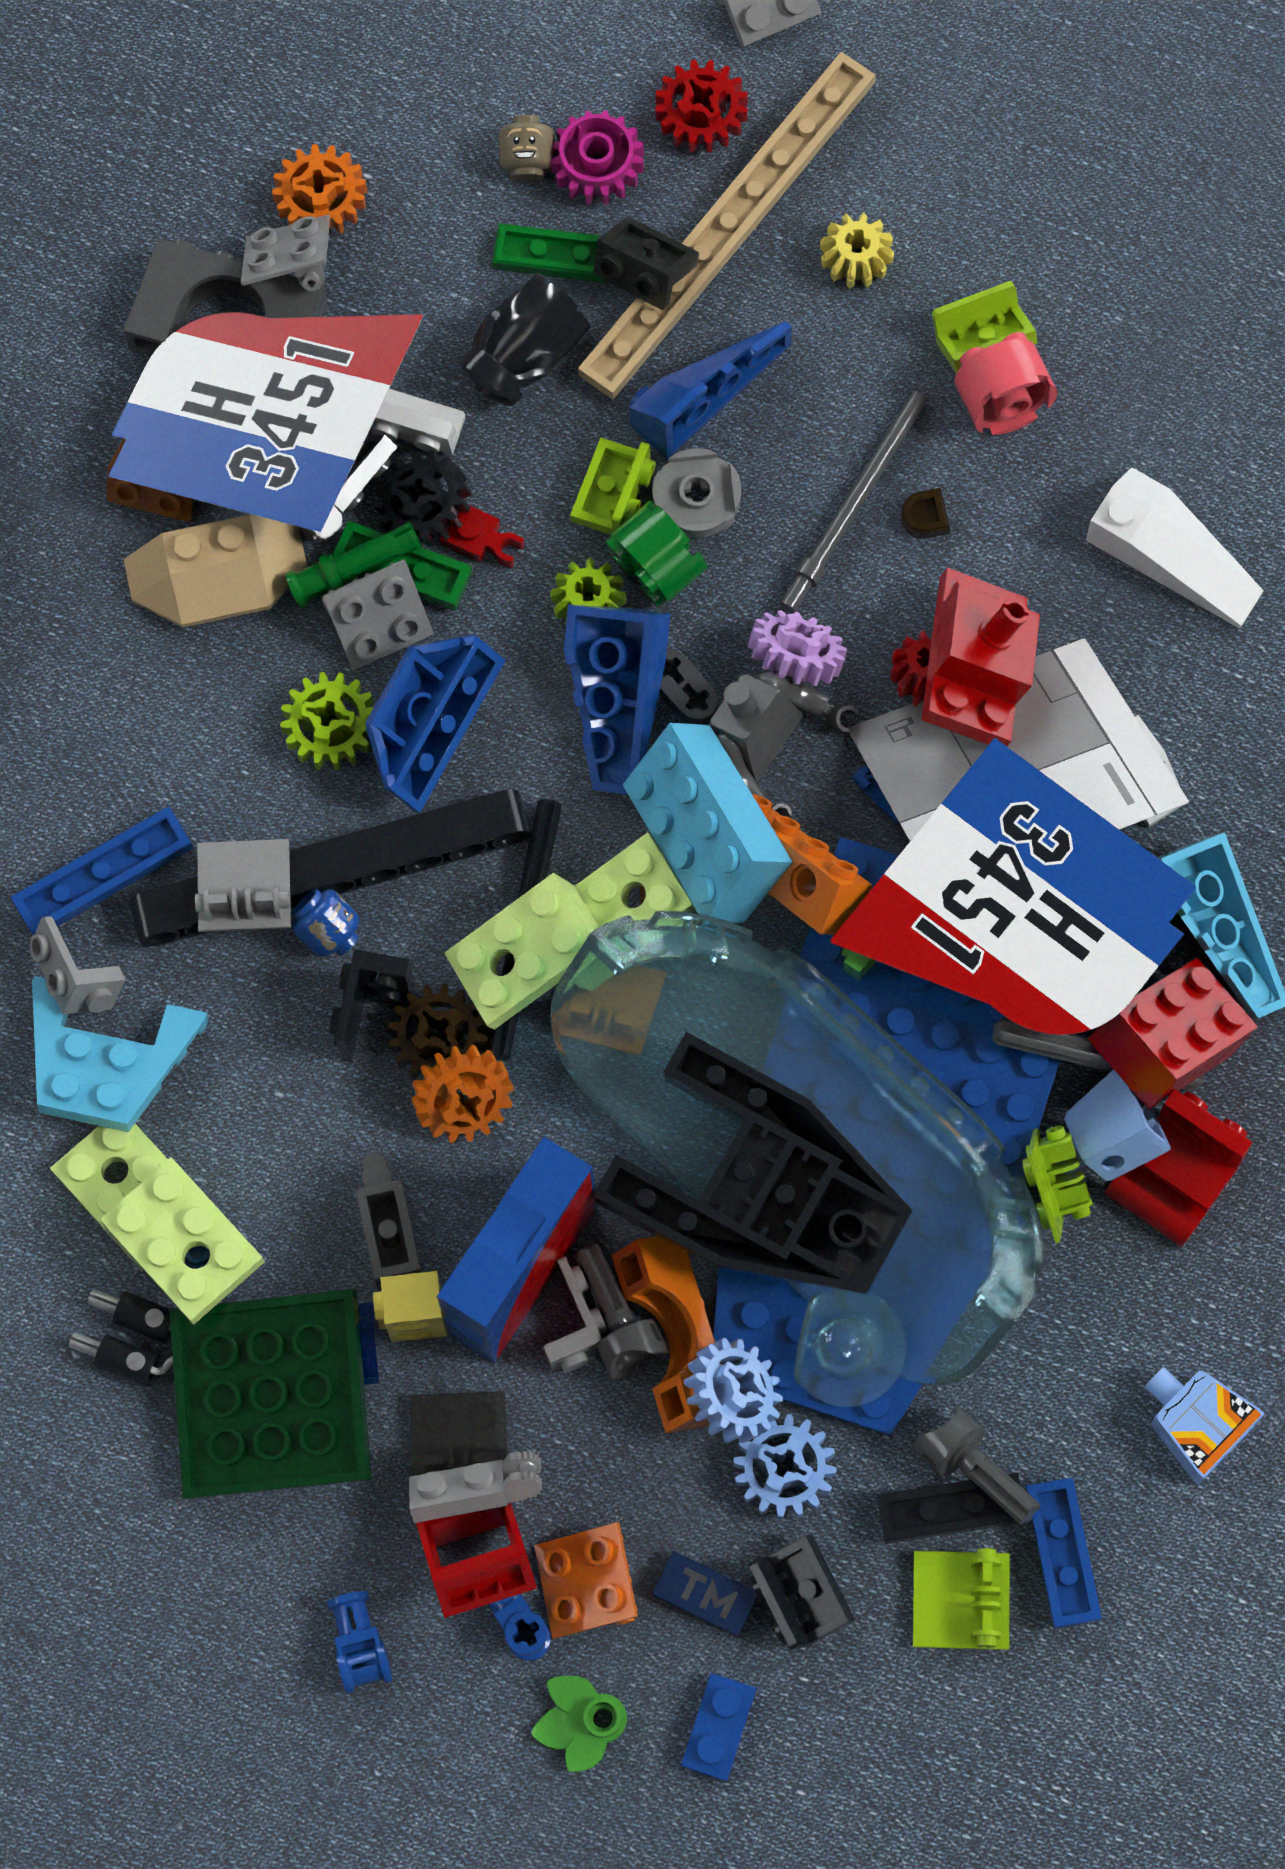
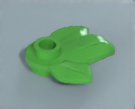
(572, 1724)

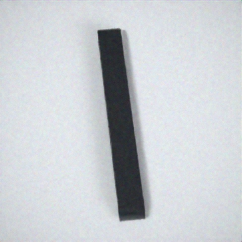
(357, 859)

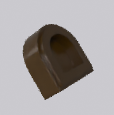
(925, 514)

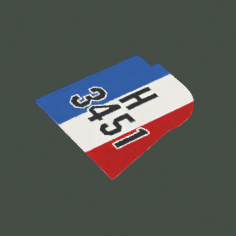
(261, 410)
(1023, 902)

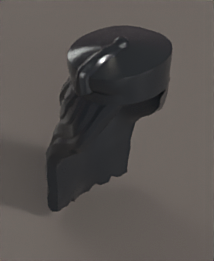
(523, 340)

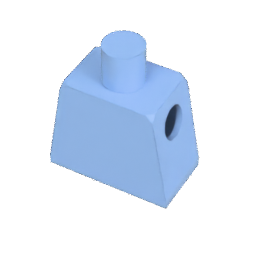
(1114, 1129)

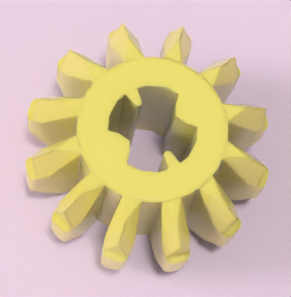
(856, 235)

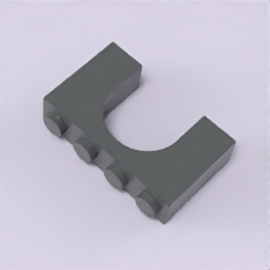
(185, 276)

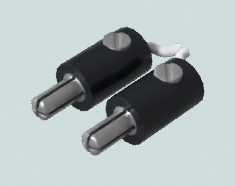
(121, 1356)

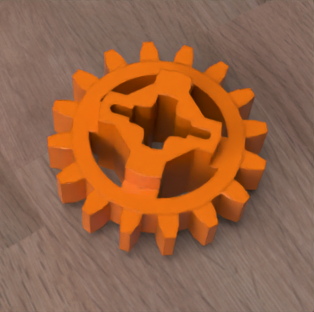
(312, 172)
(446, 1110)

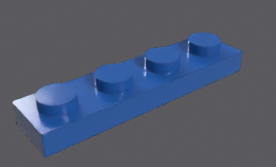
(103, 870)

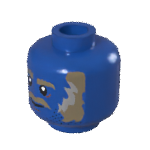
(325, 923)

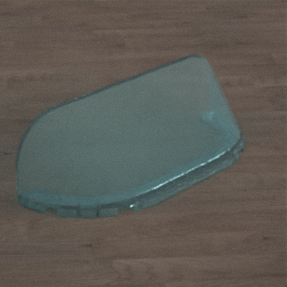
(974, 1230)

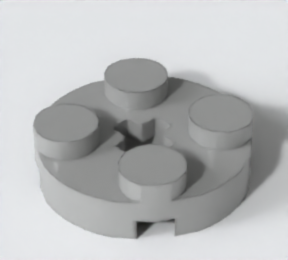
(714, 475)

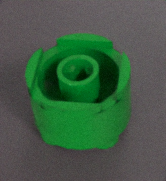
(656, 552)

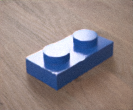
(718, 1727)

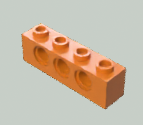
(817, 883)

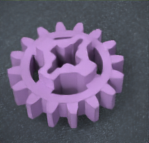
(797, 648)

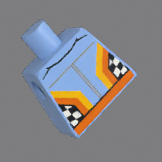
(1200, 1420)

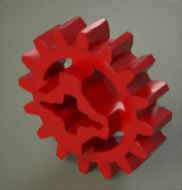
(697, 122)

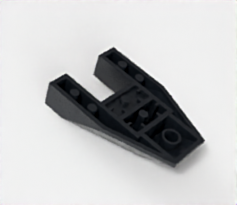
(784, 1198)

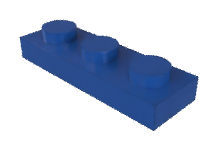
(1064, 1554)

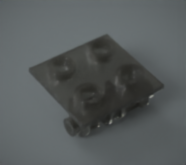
(457, 1430)

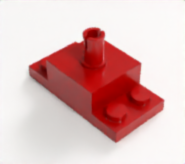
(979, 658)

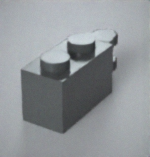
(386, 1221)

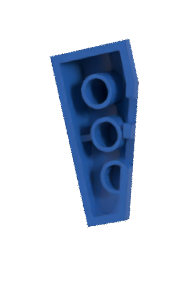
(693, 395)

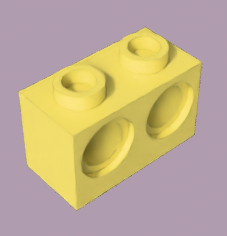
(410, 1306)

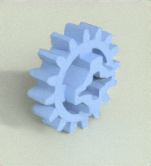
(733, 1390)
(804, 1478)

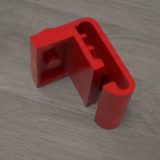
(1183, 1183)

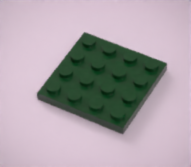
(271, 1395)

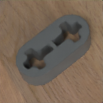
(690, 681)

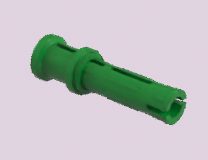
(335, 571)

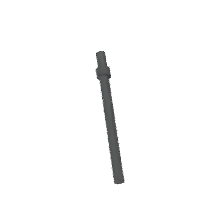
(811, 568)

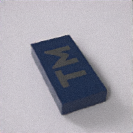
(705, 1594)

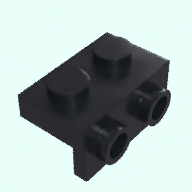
(800, 1593)

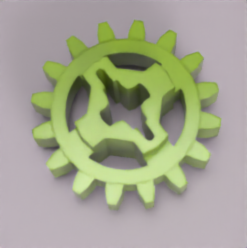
(312, 714)

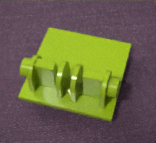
(1059, 1193)
(961, 1599)

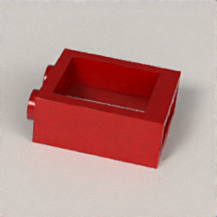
(482, 1577)

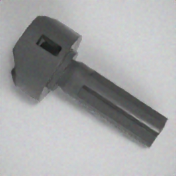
(628, 1338)
(957, 1447)

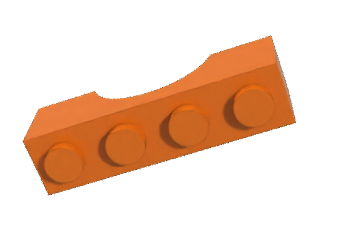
(663, 1283)

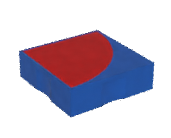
(518, 1250)

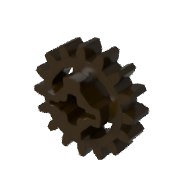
(452, 1022)

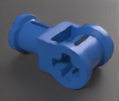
(513, 1615)
(358, 1646)

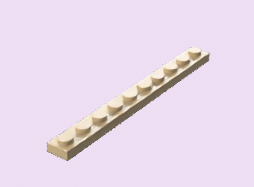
(731, 221)

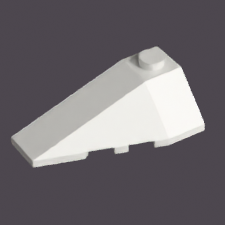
(1165, 541)

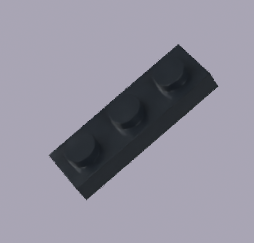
(939, 1511)

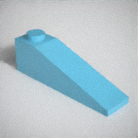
(1226, 923)

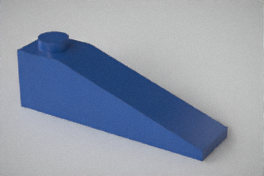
(617, 680)

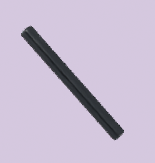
(535, 871)

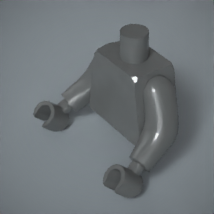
(761, 717)

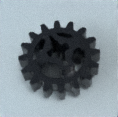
(422, 497)

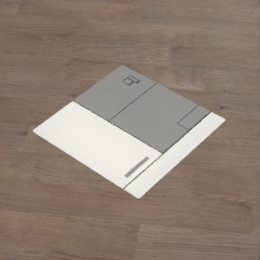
(1065, 726)

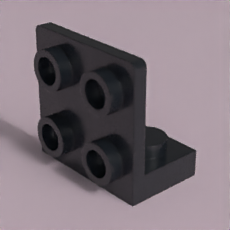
(372, 973)

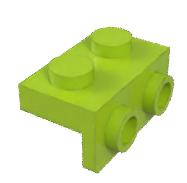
(979, 322)
(612, 485)

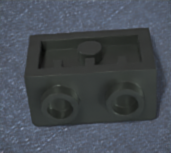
(642, 261)

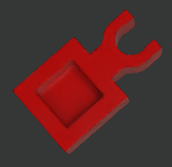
(481, 536)

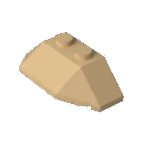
(215, 569)

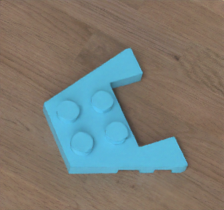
(103, 1076)

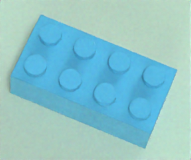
(707, 822)

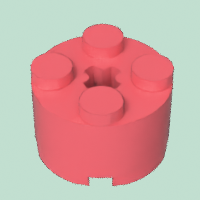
(1004, 384)

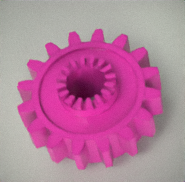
(603, 176)

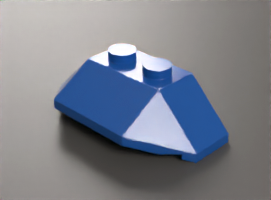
(428, 712)

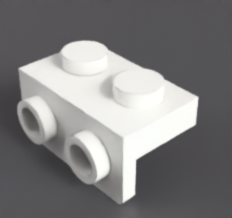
(419, 422)

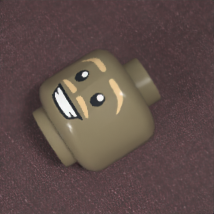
(526, 148)

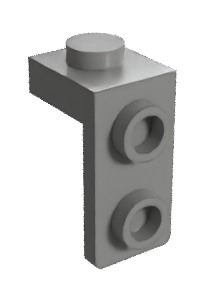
(72, 988)
(573, 1350)

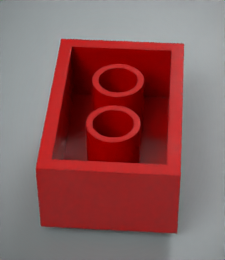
(1173, 1033)

